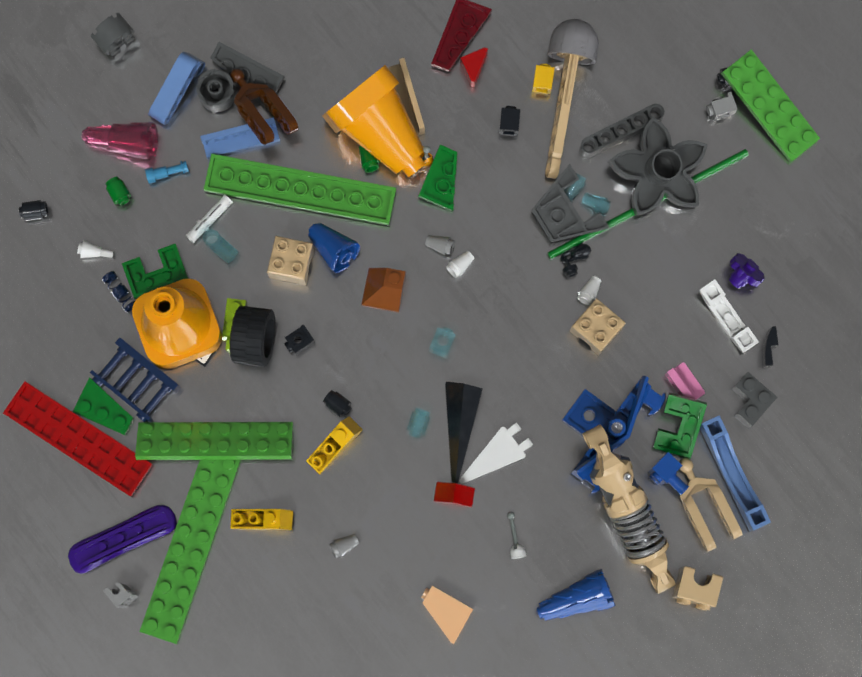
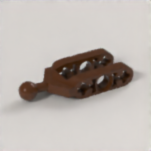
(272, 103)

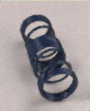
(118, 291)

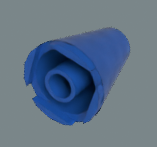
(333, 246)

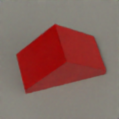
(473, 64)
(454, 494)

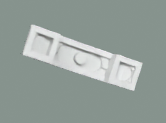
(727, 316)

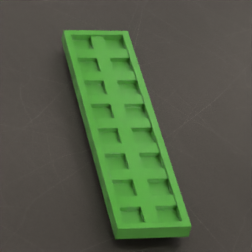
(214, 440)

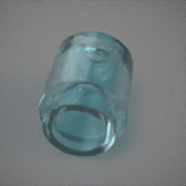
(418, 423)

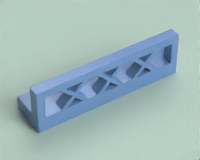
(235, 139)

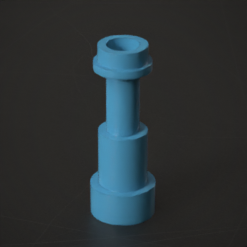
(163, 172)

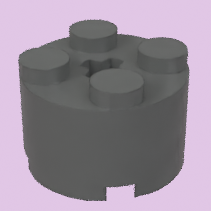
(113, 34)
(219, 100)

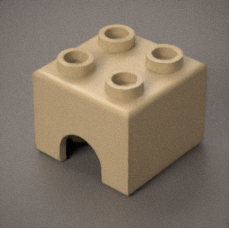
(290, 260)
(597, 326)
(688, 591)

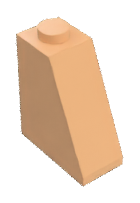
(446, 611)

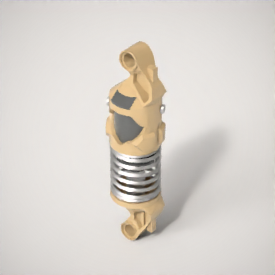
(629, 507)

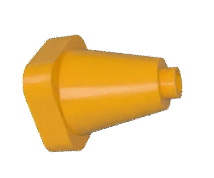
(379, 123)
(177, 323)

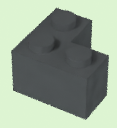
(757, 399)

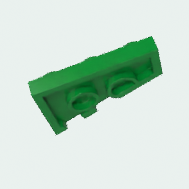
(440, 179)
(102, 409)

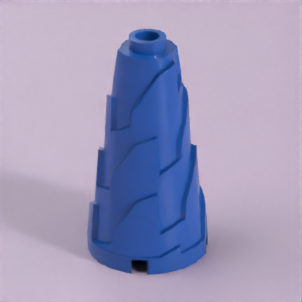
(581, 597)

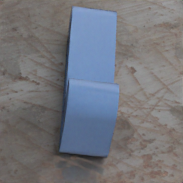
(175, 86)

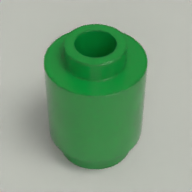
(118, 191)

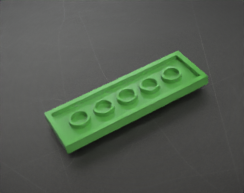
(770, 105)

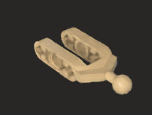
(719, 500)

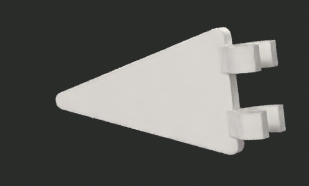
(498, 453)

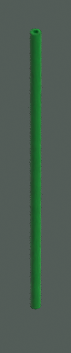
(629, 213)

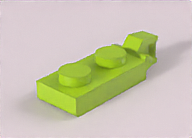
(231, 307)

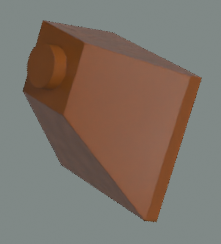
(384, 289)

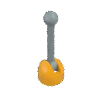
(427, 157)

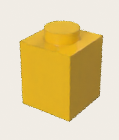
(543, 79)

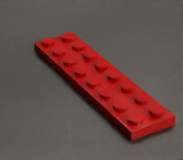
(77, 438)

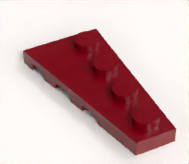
(459, 31)

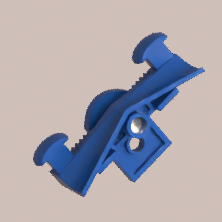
(616, 424)

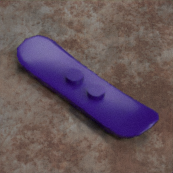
(121, 538)

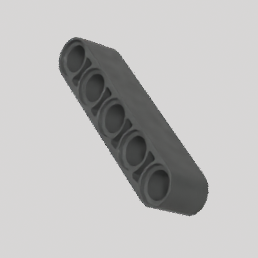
(614, 136)

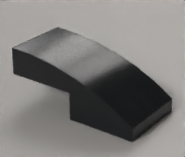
(770, 342)

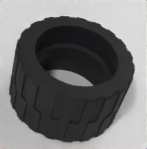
(252, 336)

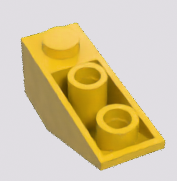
(334, 444)
(261, 519)

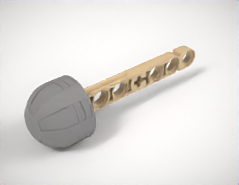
(574, 44)

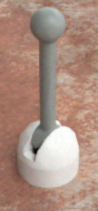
(517, 550)

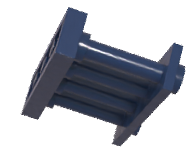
(137, 362)

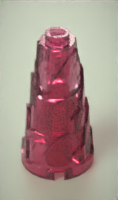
(128, 139)

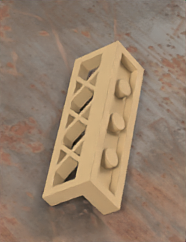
(407, 95)

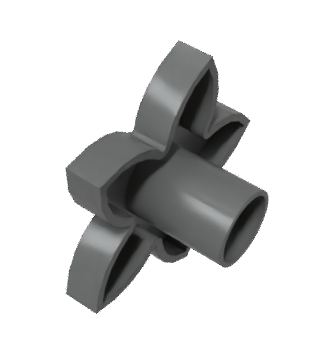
(660, 169)

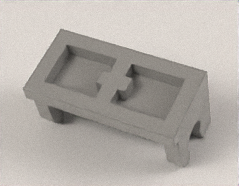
(122, 596)

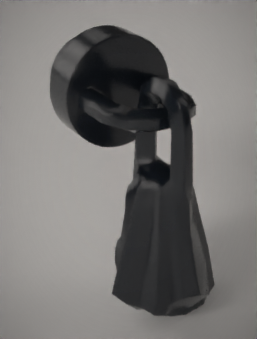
(580, 252)

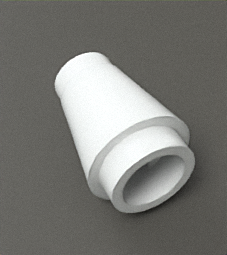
(458, 265)
(589, 291)

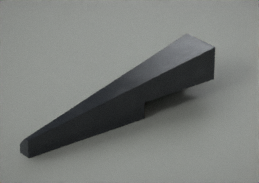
(462, 407)

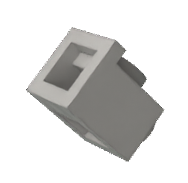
(722, 107)

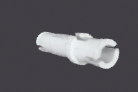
(212, 215)

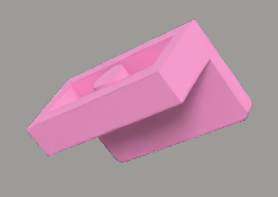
(684, 382)

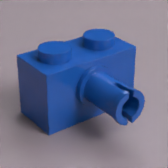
(665, 472)

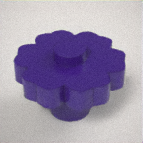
(745, 272)

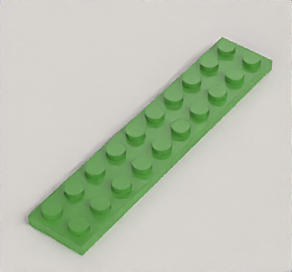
(300, 189)
(189, 549)

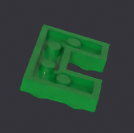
(172, 271)
(684, 440)

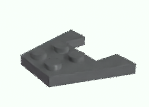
(559, 215)

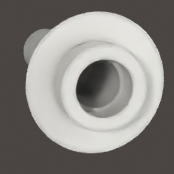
(90, 250)

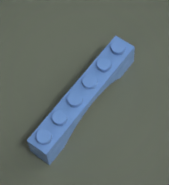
(730, 468)

